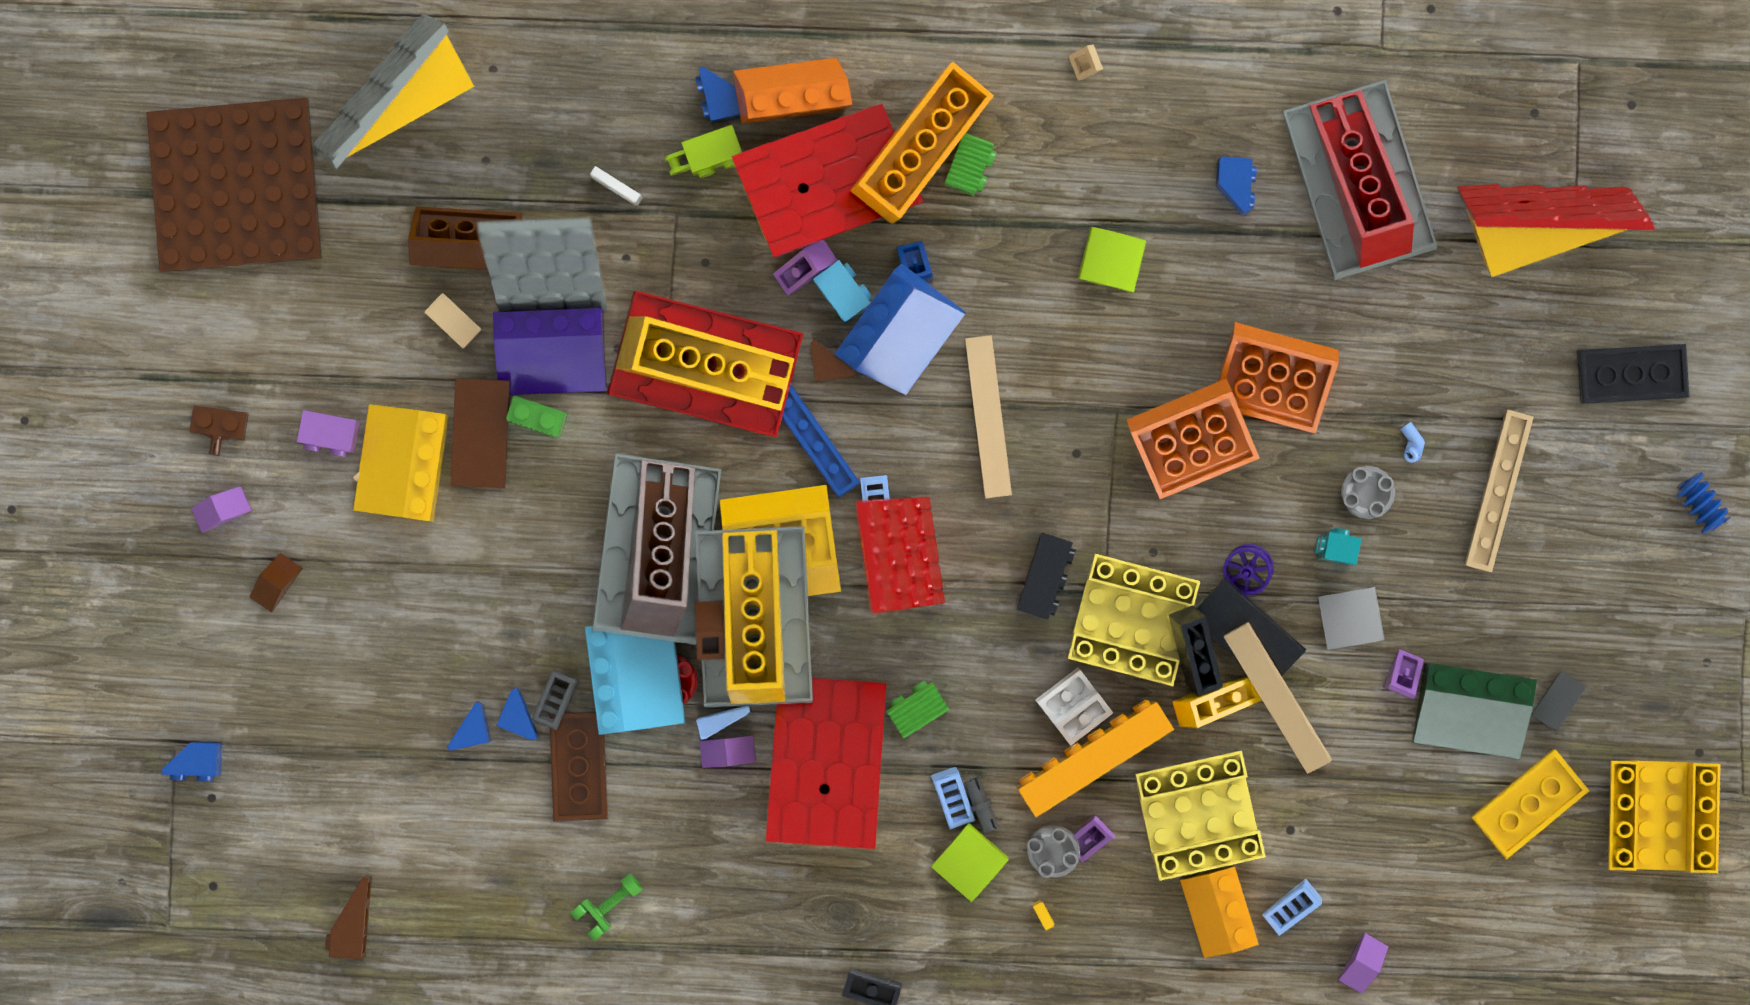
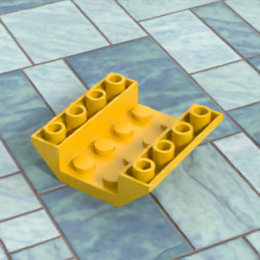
(793, 508)
(1664, 816)

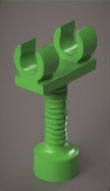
(629, 886)

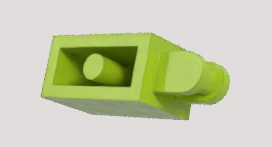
(706, 153)

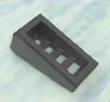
(568, 694)

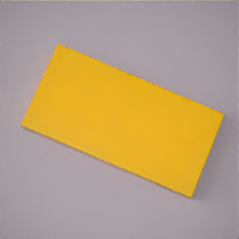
(1530, 803)

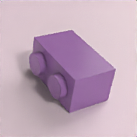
(328, 432)

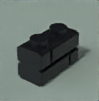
(871, 988)

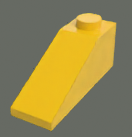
(1198, 711)

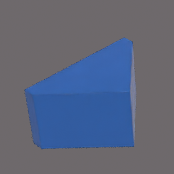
(915, 259)
(516, 716)
(473, 729)

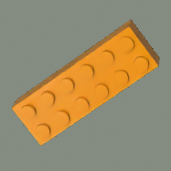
(922, 143)
(1095, 757)

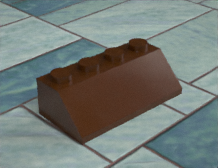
(450, 236)

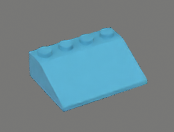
(634, 682)

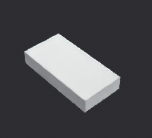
(616, 186)

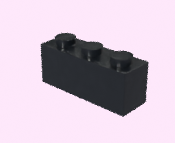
(1046, 576)
(1195, 650)

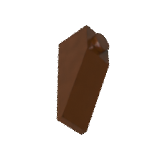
(350, 930)

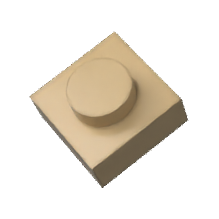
(1085, 62)

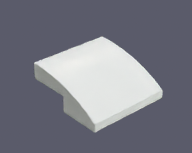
(1074, 706)

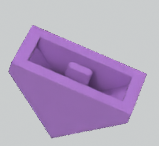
(221, 508)
(1404, 674)
(727, 751)
(1092, 837)
(1364, 963)

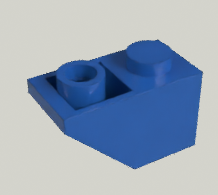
(720, 97)
(1235, 180)
(198, 760)

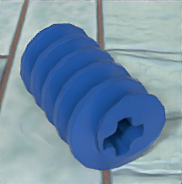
(1702, 502)

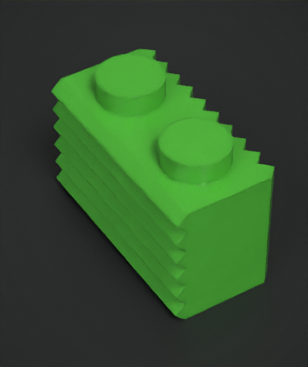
(969, 165)
(536, 417)
(917, 709)

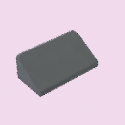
(1558, 701)

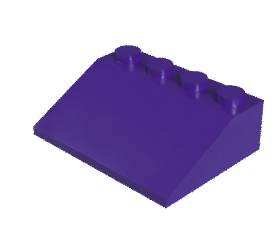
(550, 350)

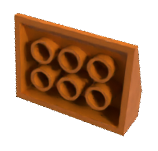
(1279, 376)
(1193, 438)

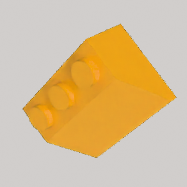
(1219, 911)

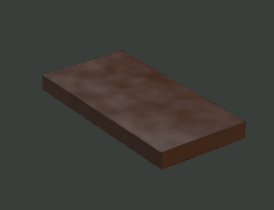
(480, 432)
(578, 768)

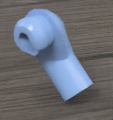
(1414, 445)

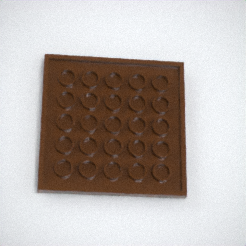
(234, 185)

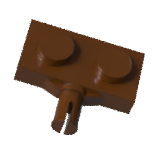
(218, 425)

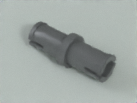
(981, 804)

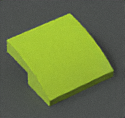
(1112, 259)
(970, 862)

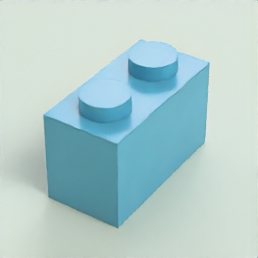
(842, 291)

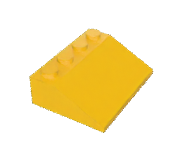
(401, 462)

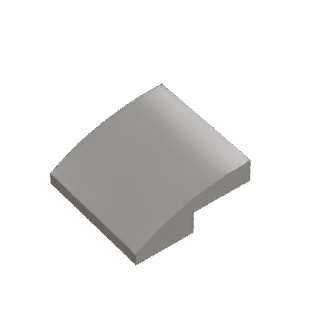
(1351, 618)

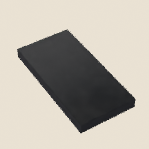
(1633, 374)
(1230, 608)

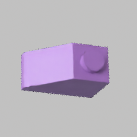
(805, 267)

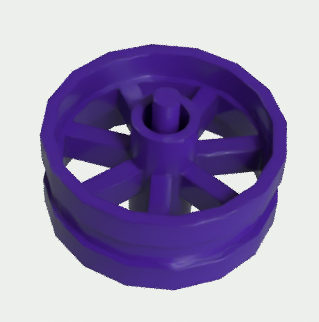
(1249, 568)

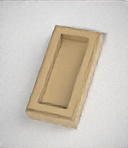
(453, 321)

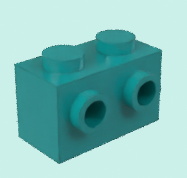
(1338, 547)

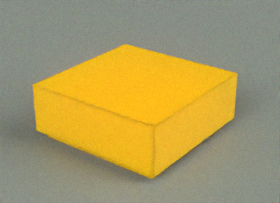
(1043, 915)

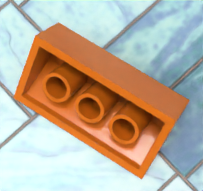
(791, 90)

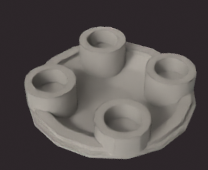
(1368, 492)
(1053, 851)

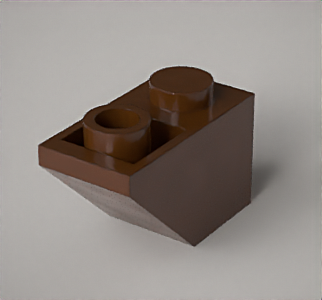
(709, 630)

